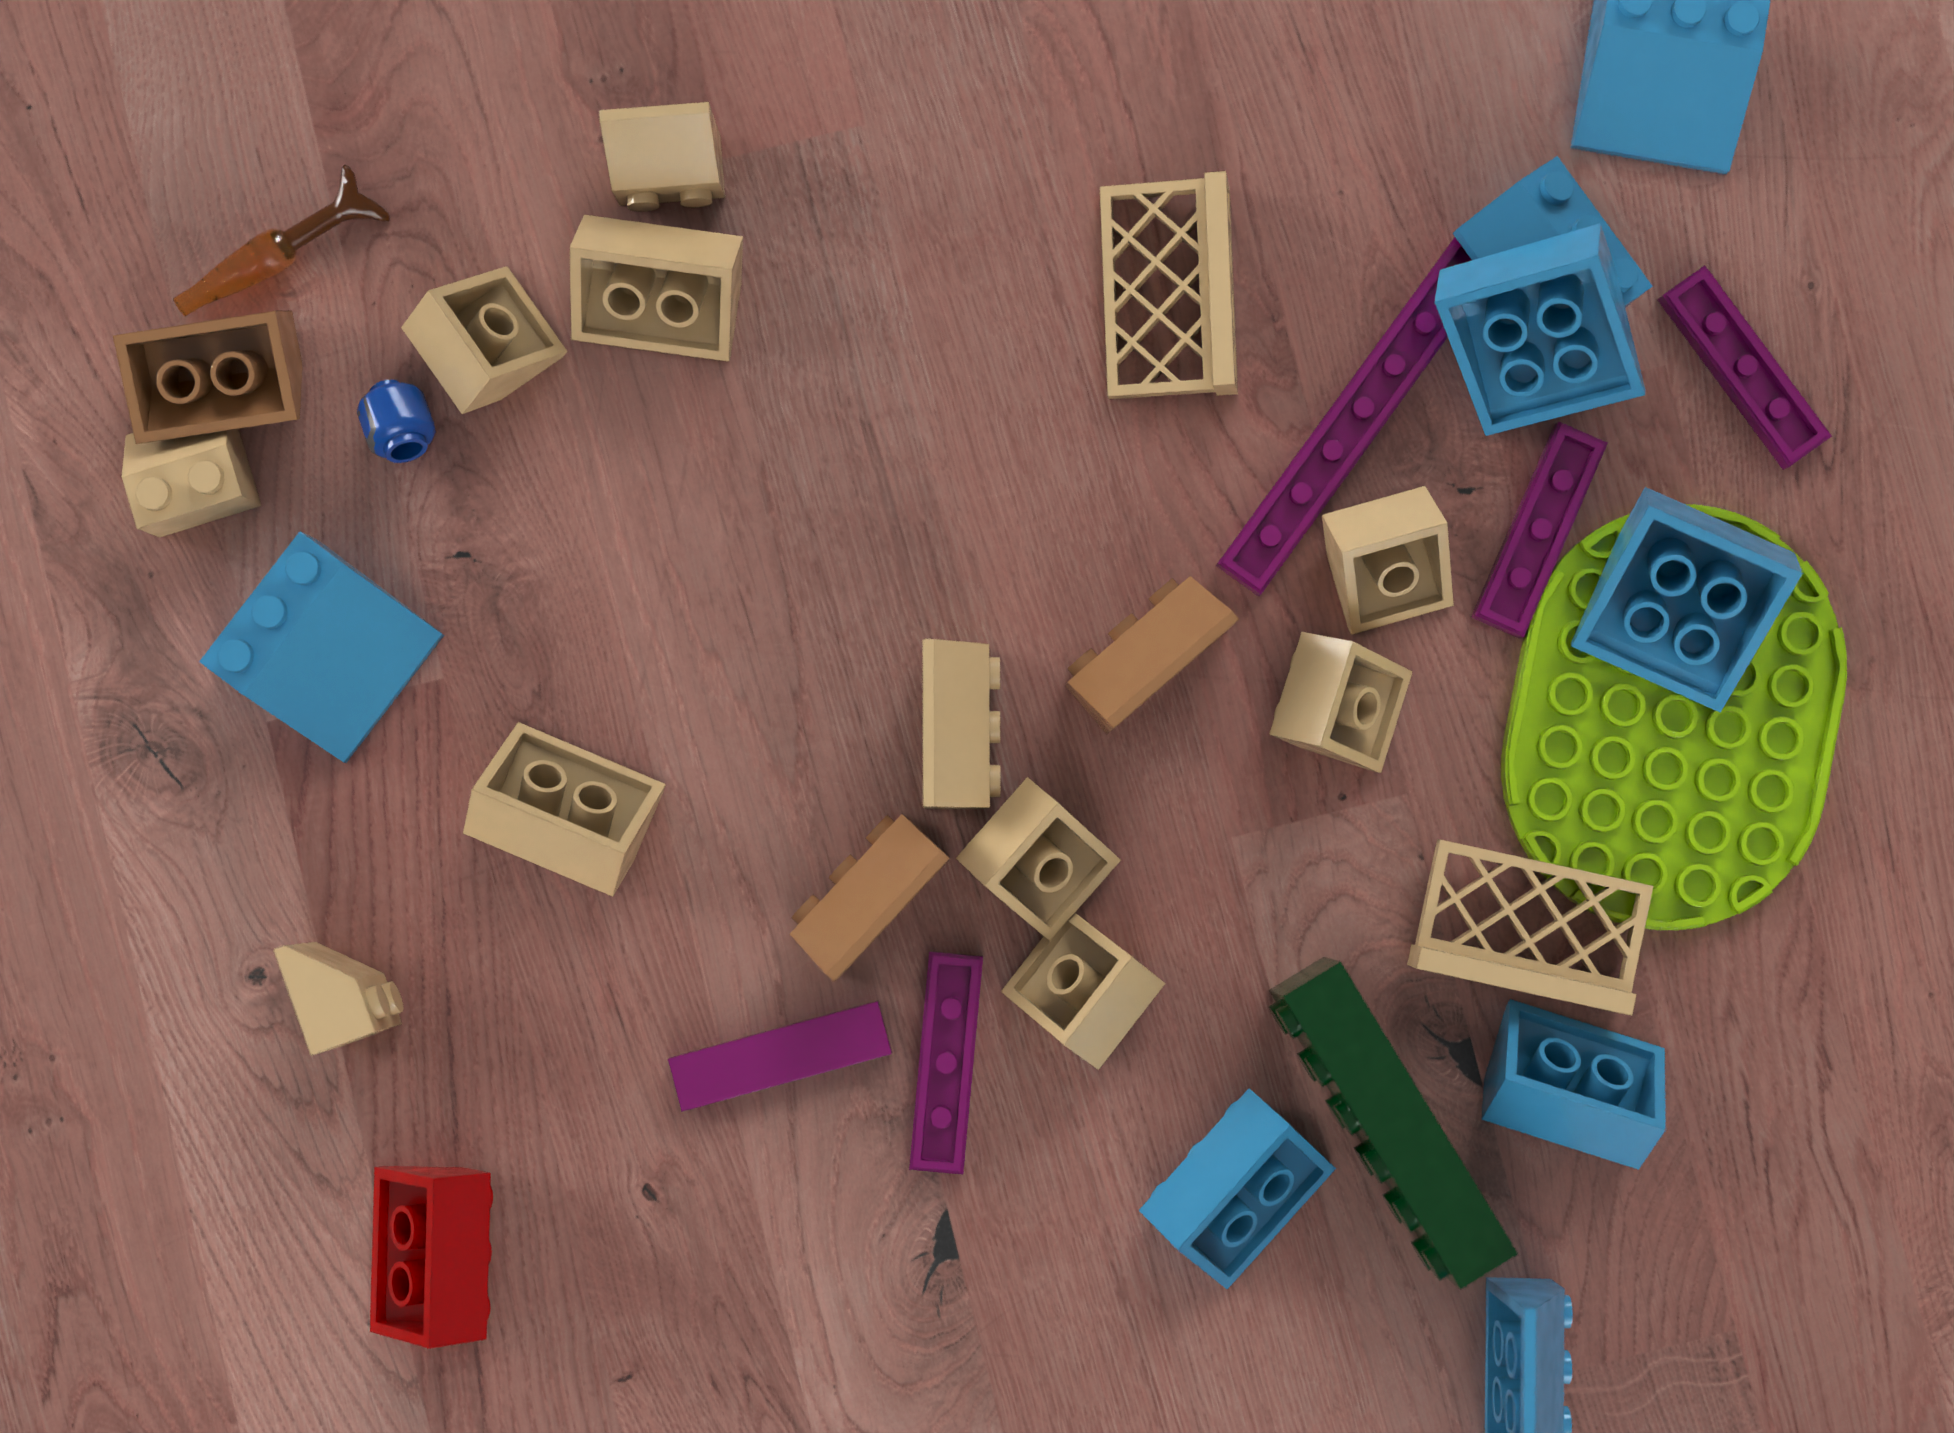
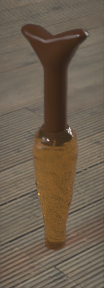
(276, 249)

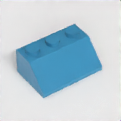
(1540, 208)
(1576, 1085)
(1236, 1189)

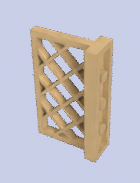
(1215, 285)
(1521, 973)

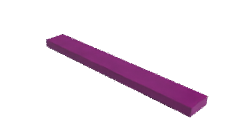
(1341, 435)

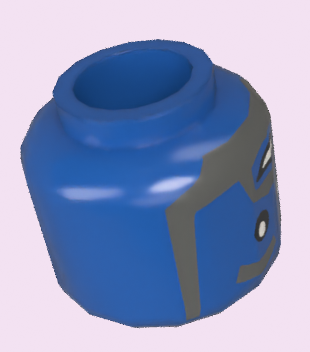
(396, 421)

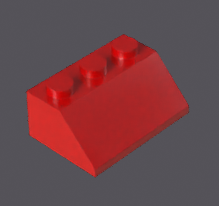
(431, 1254)

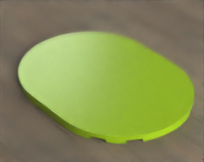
(1657, 785)

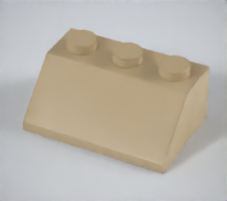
(655, 287)
(959, 725)
(563, 808)

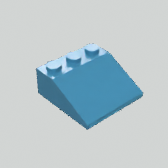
(1669, 79)
(1540, 330)
(1685, 599)
(321, 647)
(1526, 1356)

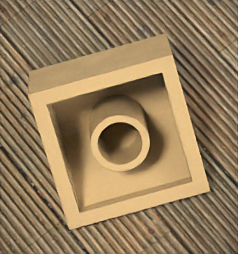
(663, 155)
(482, 338)
(187, 481)
(1389, 559)
(1341, 701)
(1038, 859)
(1083, 989)
(336, 996)

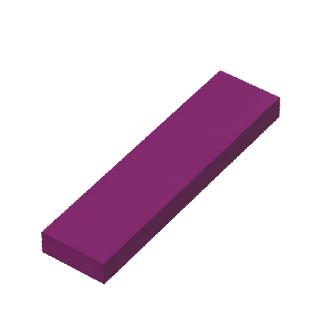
(1744, 367)
(1539, 530)
(780, 1056)
(946, 1063)

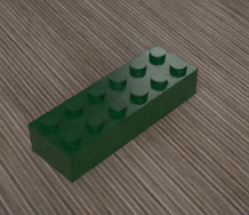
(1393, 1122)

